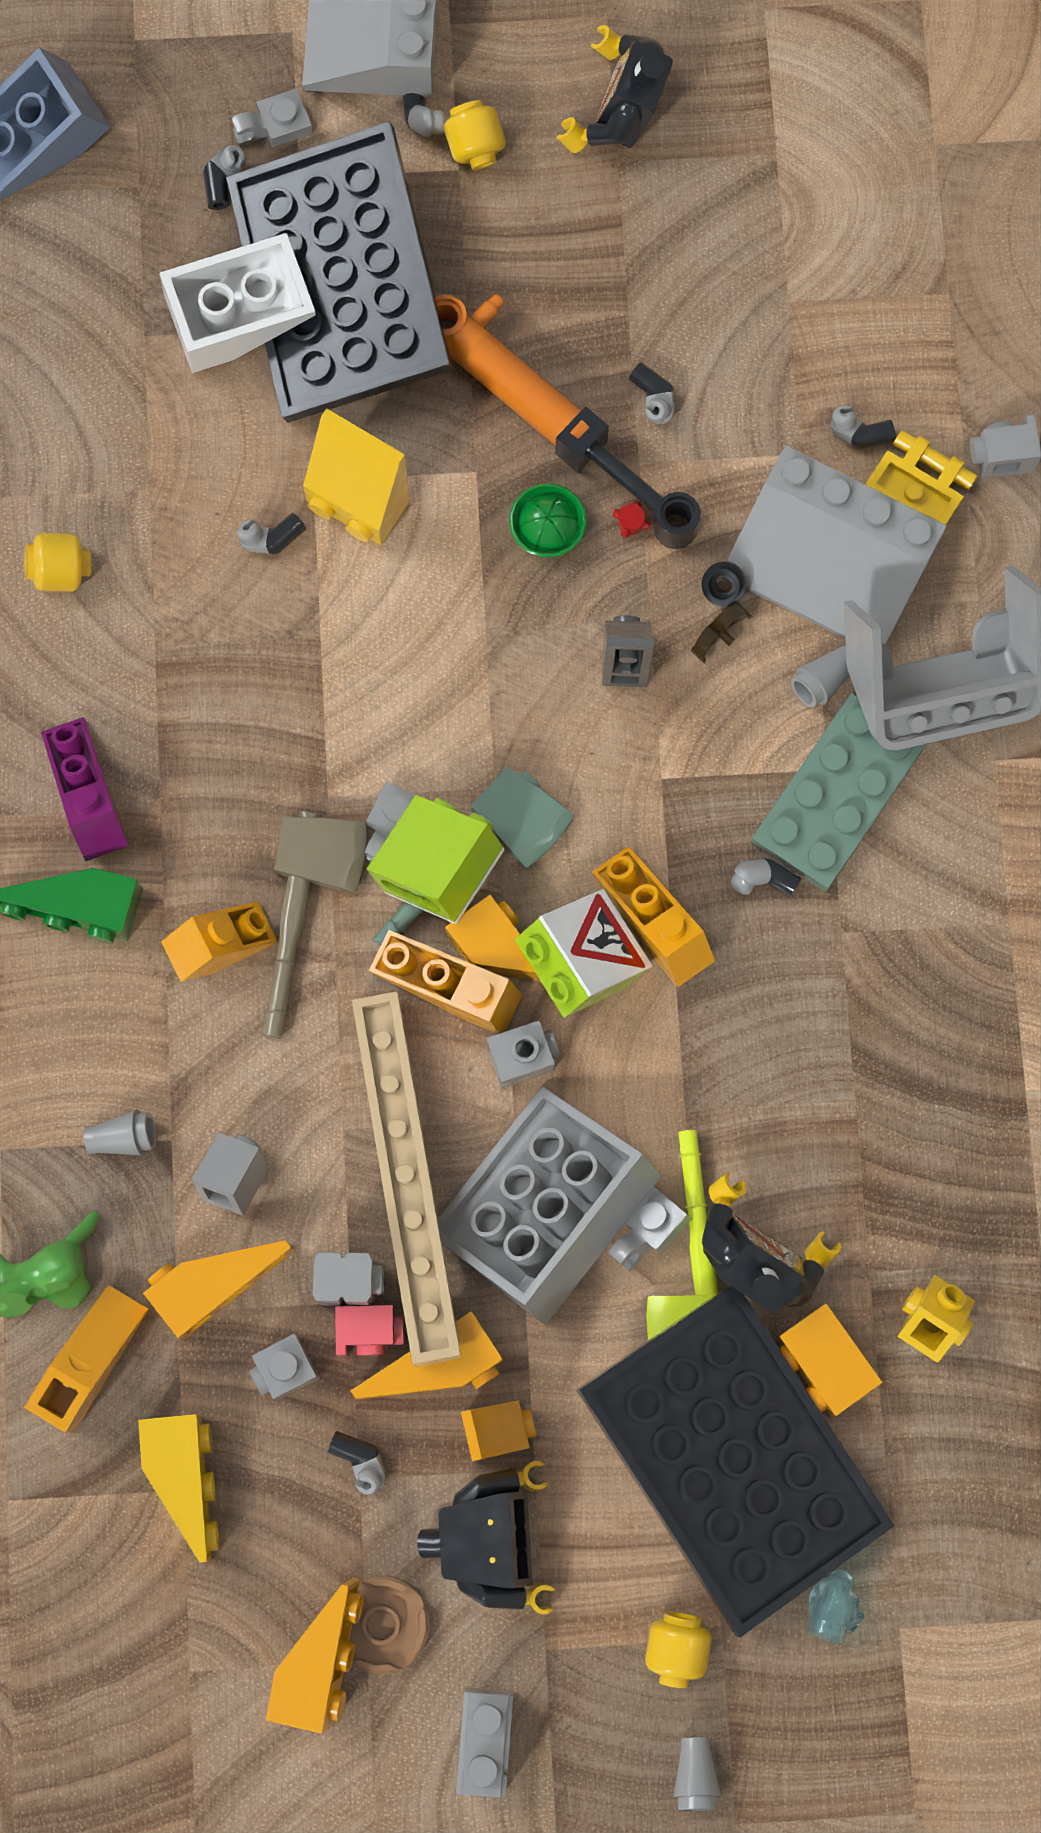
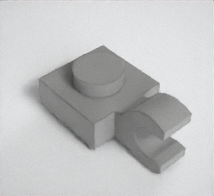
(278, 118)
(385, 814)
(653, 1225)

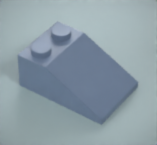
(43, 120)

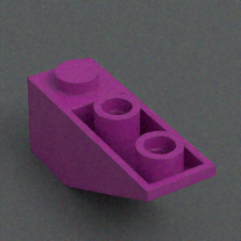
(84, 789)

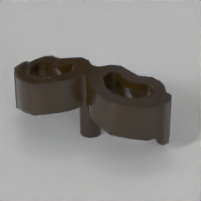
(718, 629)

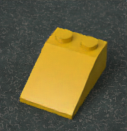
(356, 479)

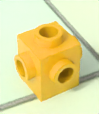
(936, 1318)

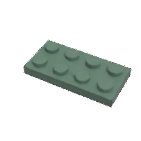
(833, 798)

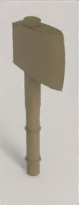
(308, 853)

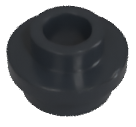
(714, 593)

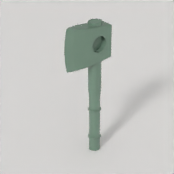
(523, 821)

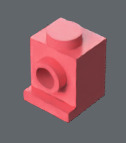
(367, 1329)

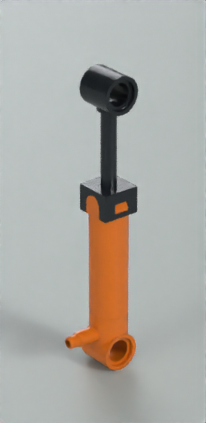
(574, 432)

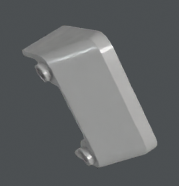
(957, 691)

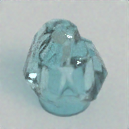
(834, 1608)

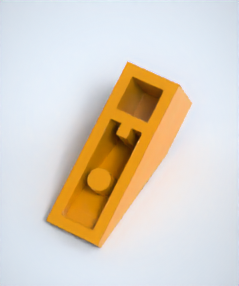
(204, 1286)
(475, 1366)
(497, 1429)

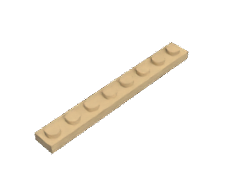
(406, 1180)

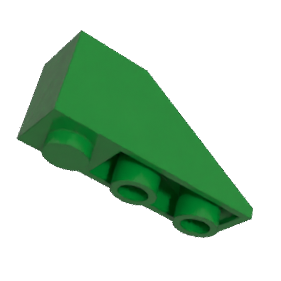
(81, 899)

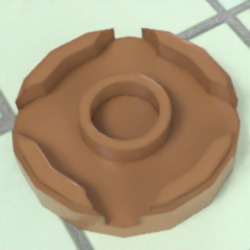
(390, 1626)

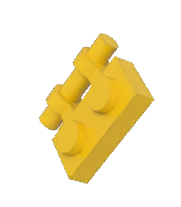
(915, 488)

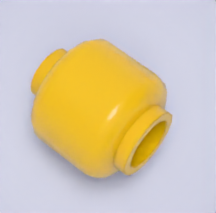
(474, 134)
(56, 562)
(678, 1649)

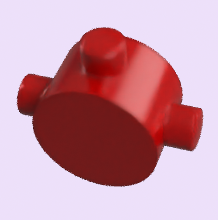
(631, 519)

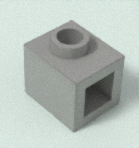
(522, 1053)
(231, 1173)
(283, 1368)

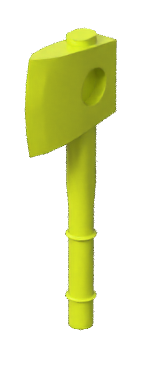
(666, 1310)

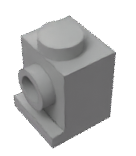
(1007, 448)

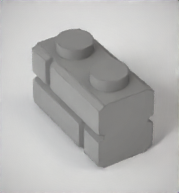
(347, 1279)
(484, 1743)

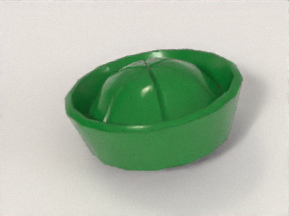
(547, 520)

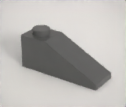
(626, 651)

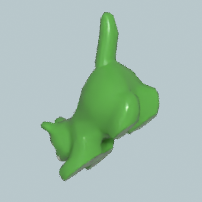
(50, 1274)

